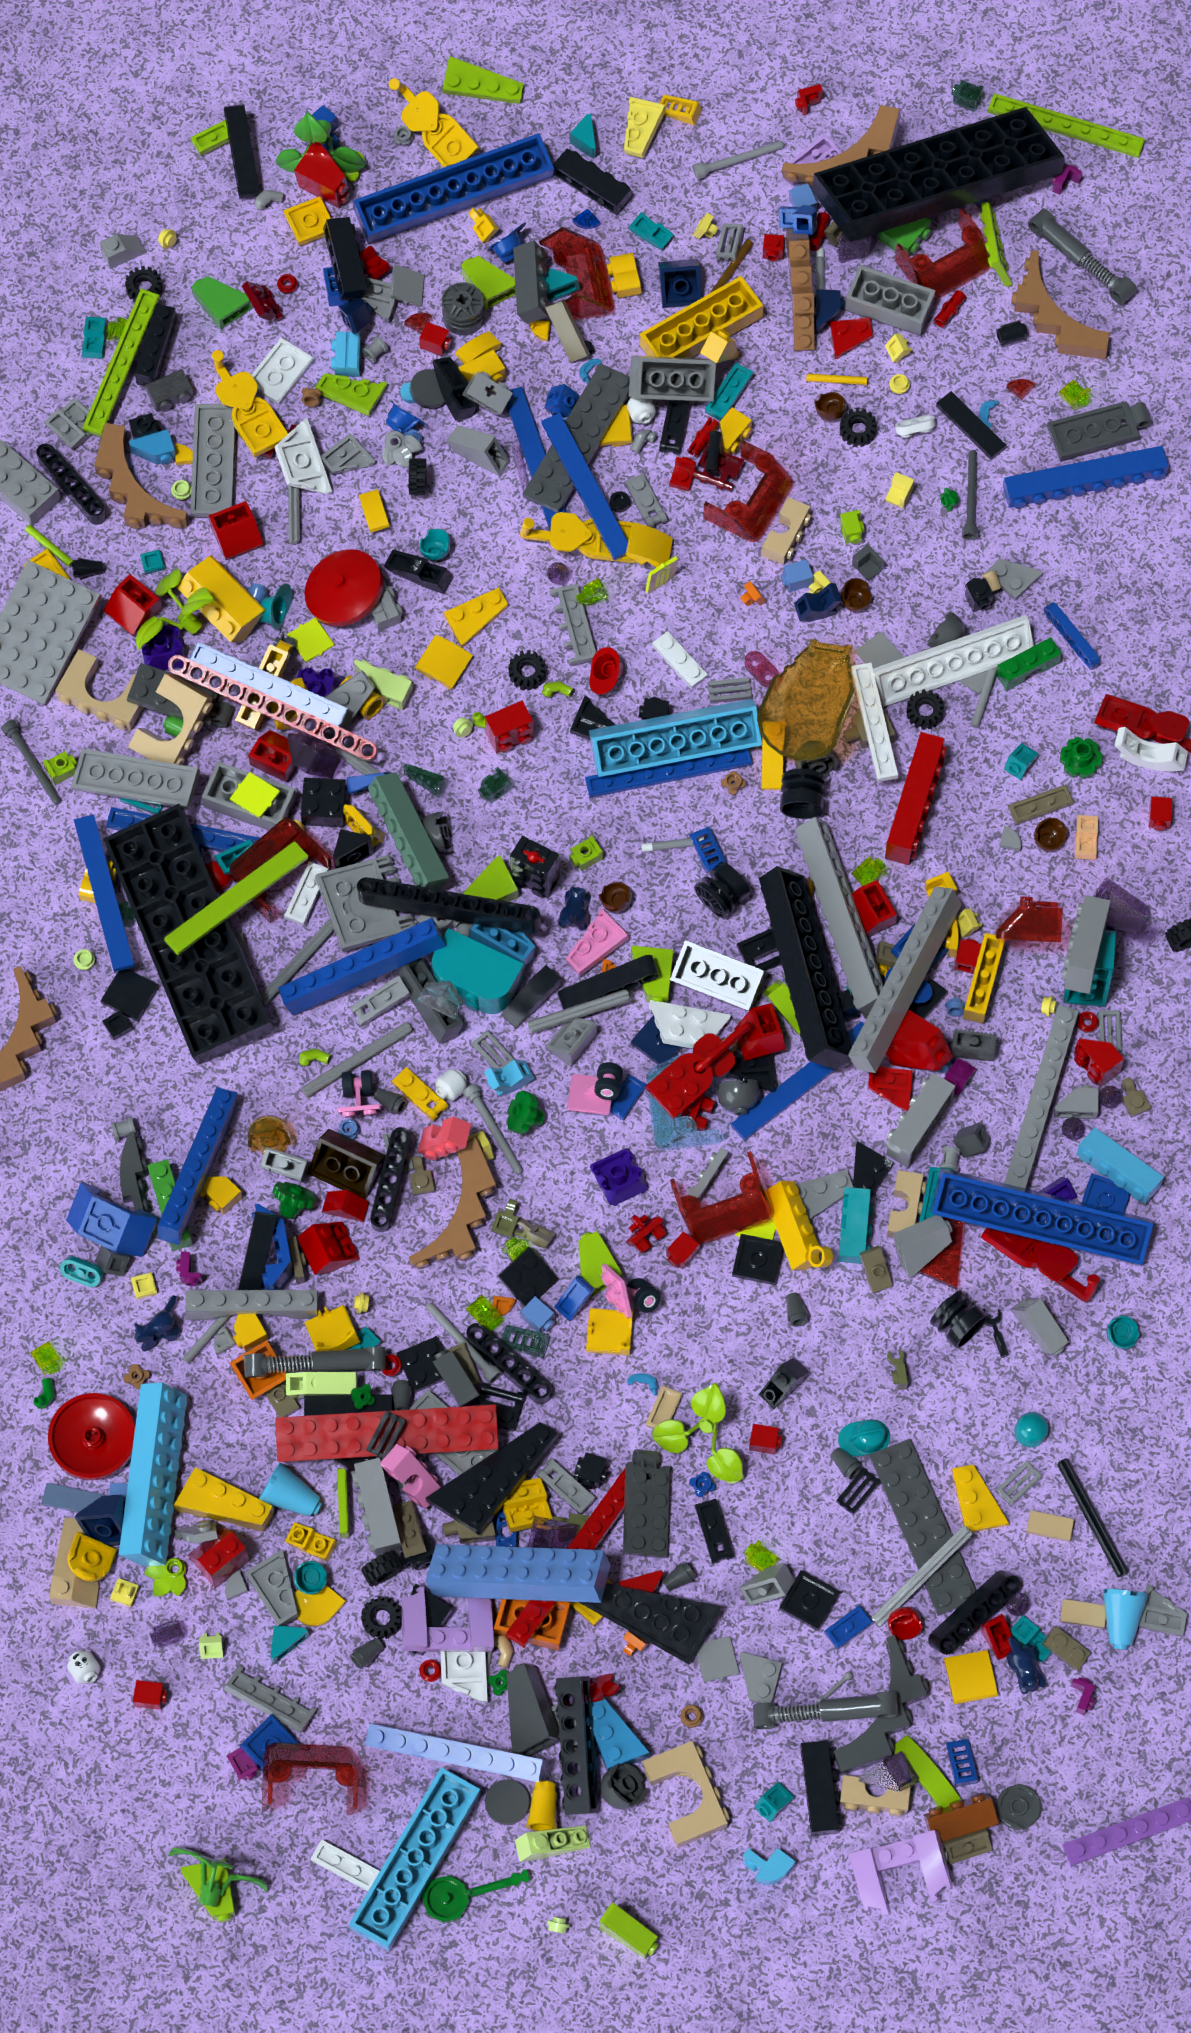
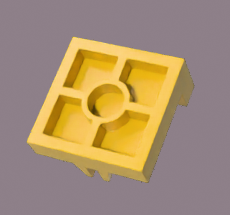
(332, 1330)
(608, 1332)

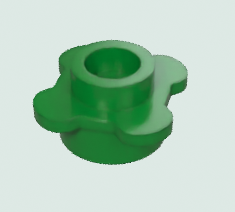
(949, 499)
(356, 1396)
(493, 1681)

